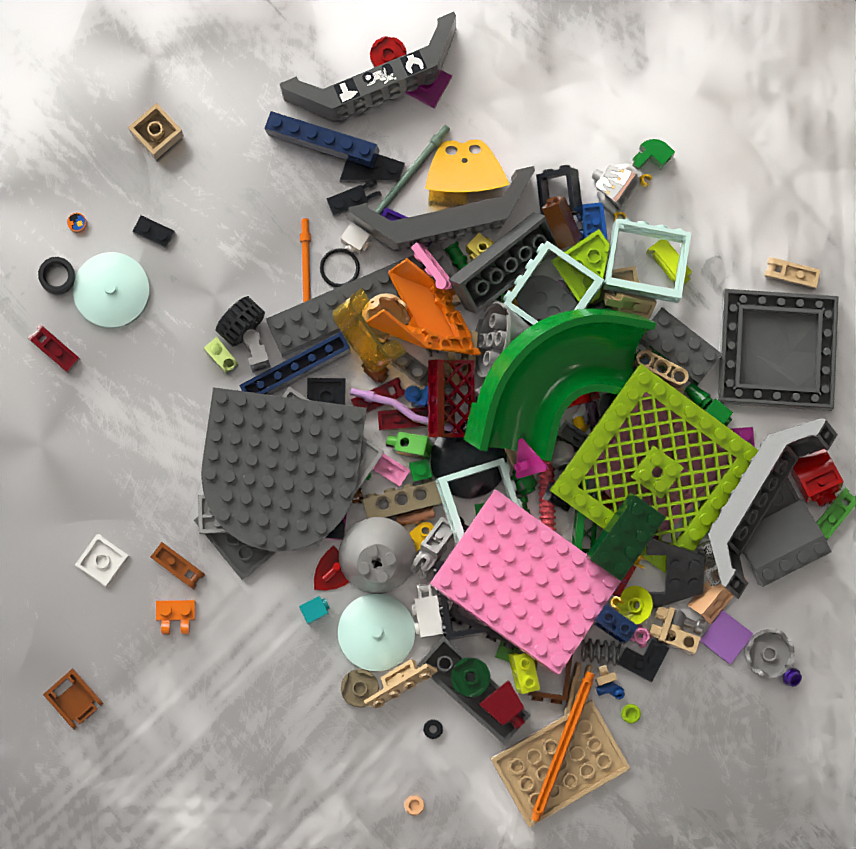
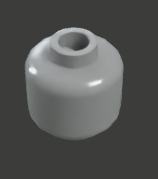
(562, 455)

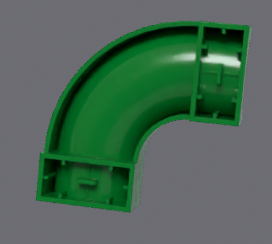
(548, 371)

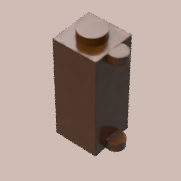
(561, 222)

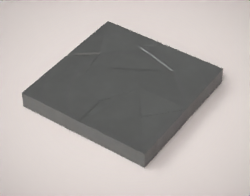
(778, 349)

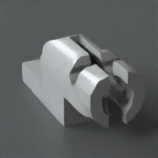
(432, 548)

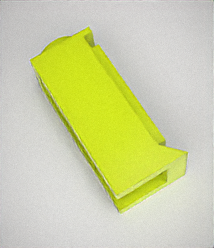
(668, 259)

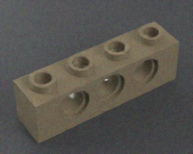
(390, 495)

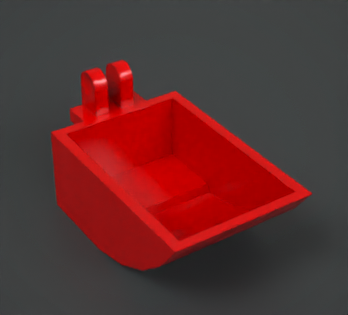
(817, 478)

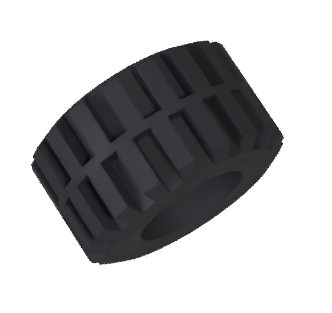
(238, 319)

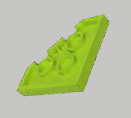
(592, 254)

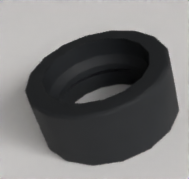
(56, 261)

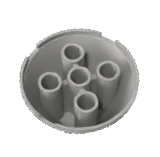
(495, 333)
(372, 540)

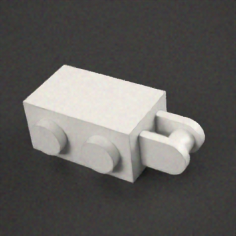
(427, 613)

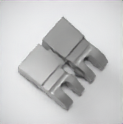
(254, 345)

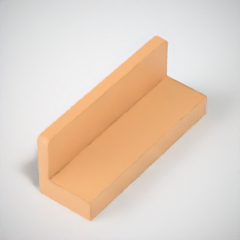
(711, 601)

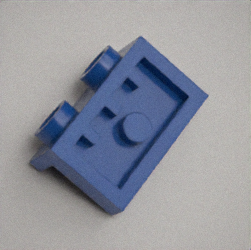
(592, 220)

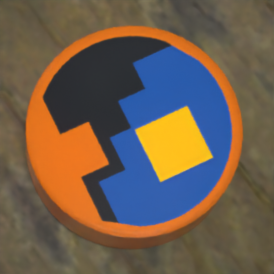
(76, 222)

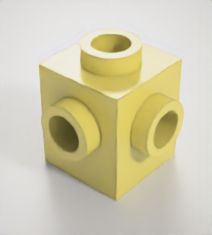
(478, 245)

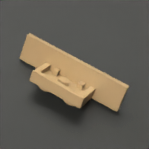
(399, 680)

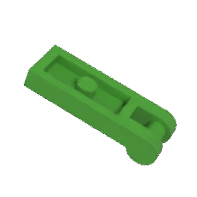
(836, 513)

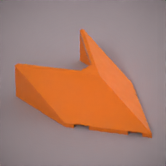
(433, 318)

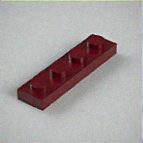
(396, 420)

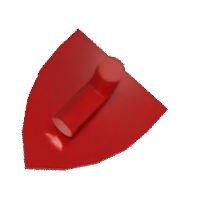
(328, 572)

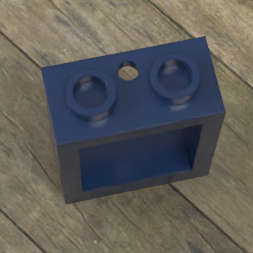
(620, 626)

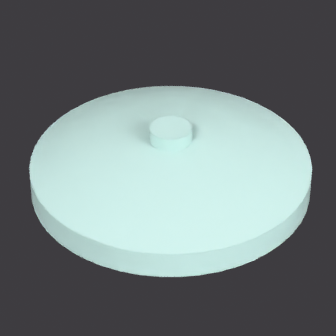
(111, 290)
(376, 632)

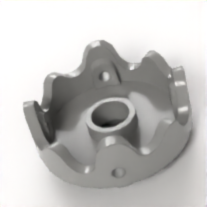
(782, 648)

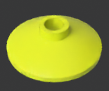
(630, 597)

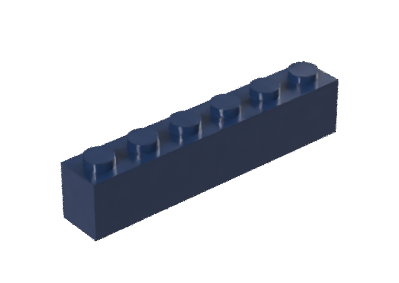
(322, 139)
(298, 366)

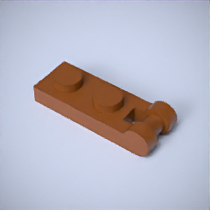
(176, 565)

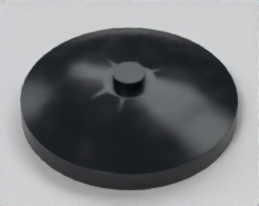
(455, 455)

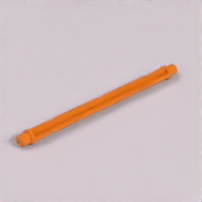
(563, 745)

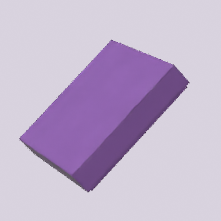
(726, 637)

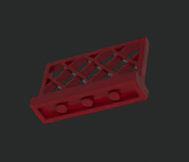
(436, 396)

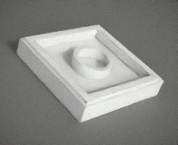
(101, 560)

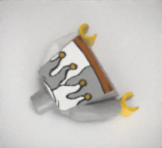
(617, 185)

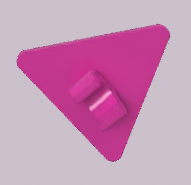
(528, 461)

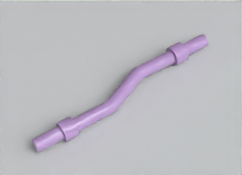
(369, 396)

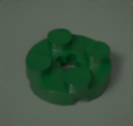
(473, 666)

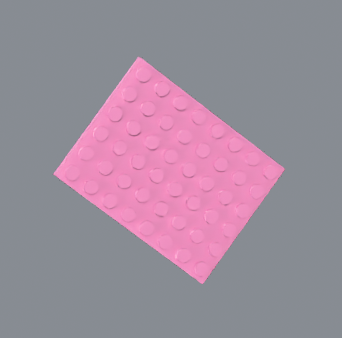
(525, 582)

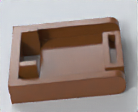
(76, 701)

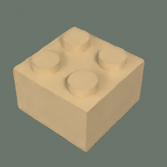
(156, 131)

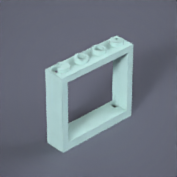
(531, 267)
(640, 289)
(447, 499)

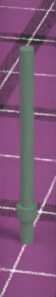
(434, 143)

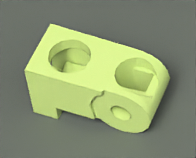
(221, 355)

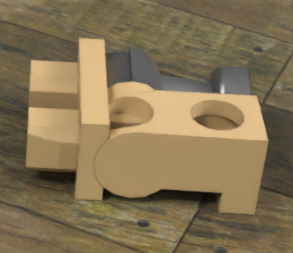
(671, 630)

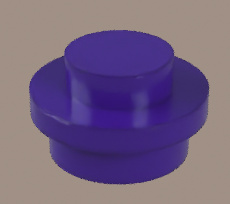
(792, 677)

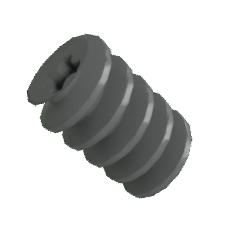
(601, 651)

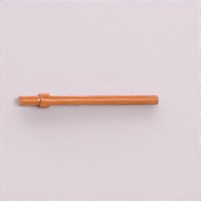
(305, 238)

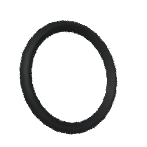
(334, 251)

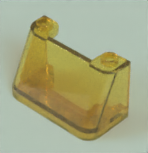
(361, 336)

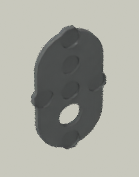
(544, 297)

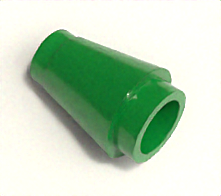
(698, 396)

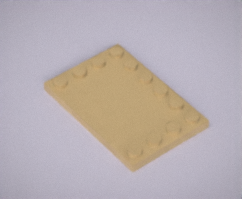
(588, 763)

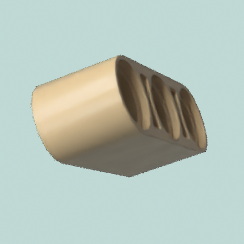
(671, 368)

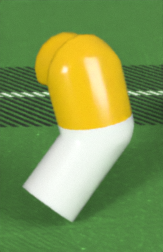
(578, 418)

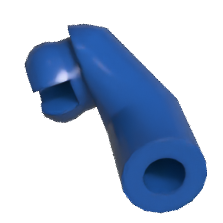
(611, 688)

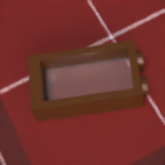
(551, 685)

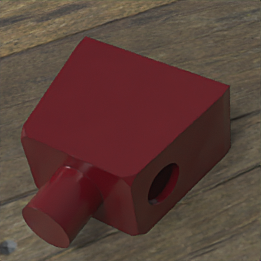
(504, 705)

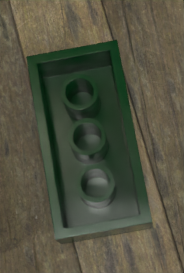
(625, 536)

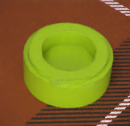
(631, 713)

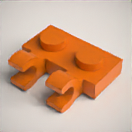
(175, 611)

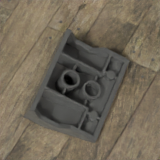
(785, 543)

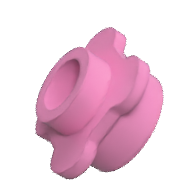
(641, 641)

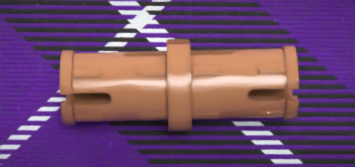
(416, 516)

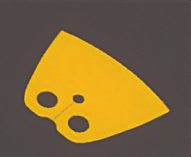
(478, 174)

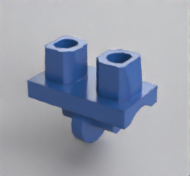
(417, 396)

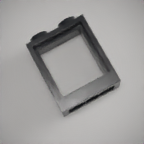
(573, 186)

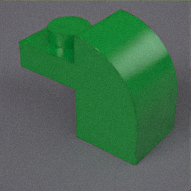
(656, 151)

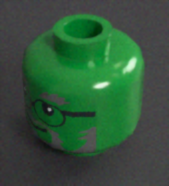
(525, 484)

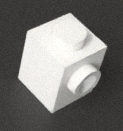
(355, 239)

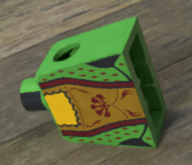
(418, 447)

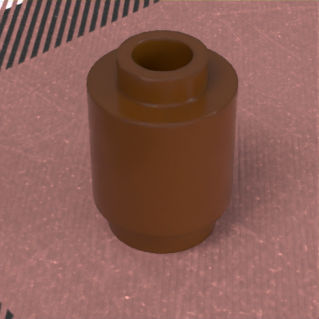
(380, 376)

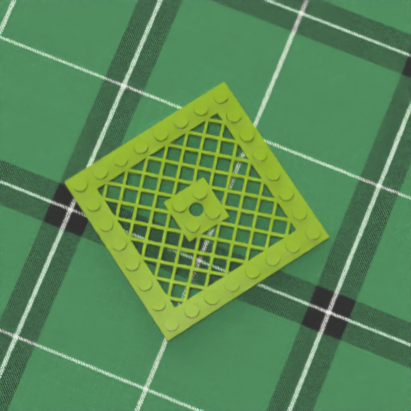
(609, 425)

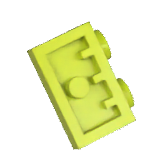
(524, 673)

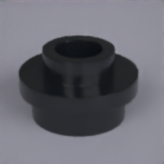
(433, 735)

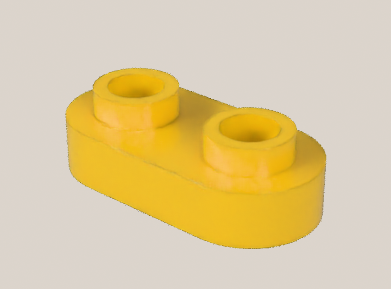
(417, 535)

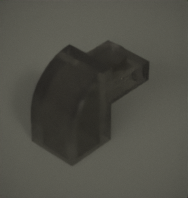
(710, 566)

